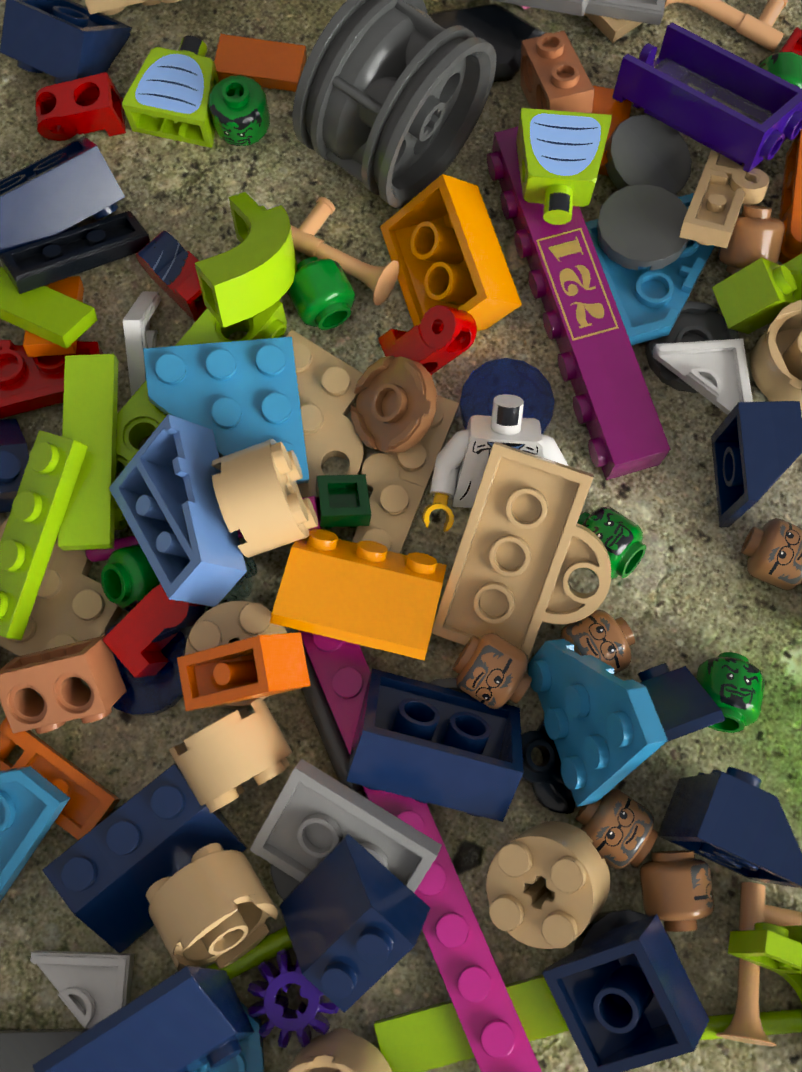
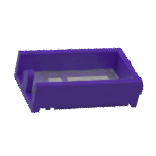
(712, 96)

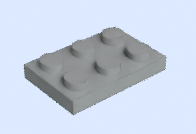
(320, 811)

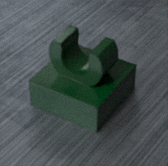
(342, 501)

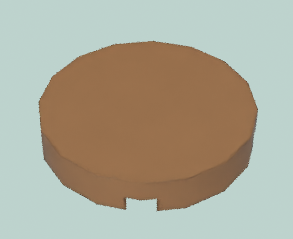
(394, 404)

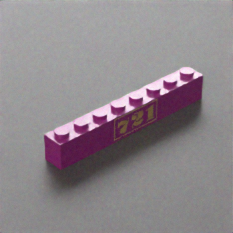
(584, 324)

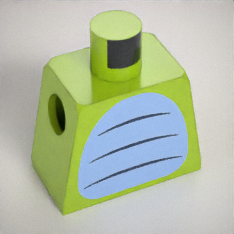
(173, 94)
(560, 159)

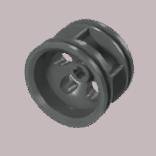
(392, 95)

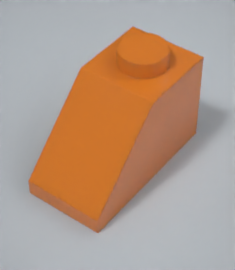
(243, 670)

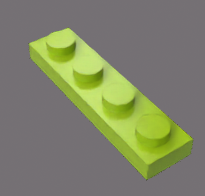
(35, 526)

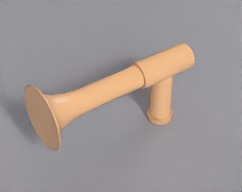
(757, 30)
(378, 278)
(746, 1021)

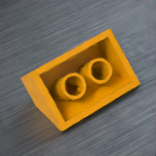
(450, 254)
(360, 593)

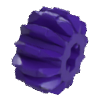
(276, 1005)

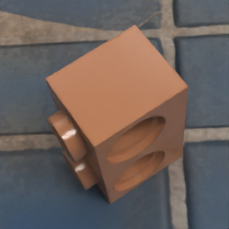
(554, 75)
(56, 678)

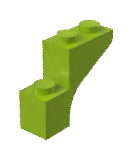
(759, 293)

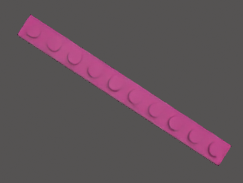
(451, 924)

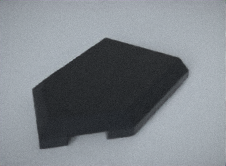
(496, 26)

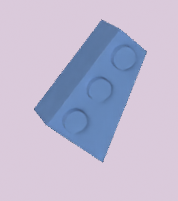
(176, 514)

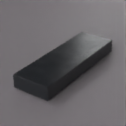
(74, 251)

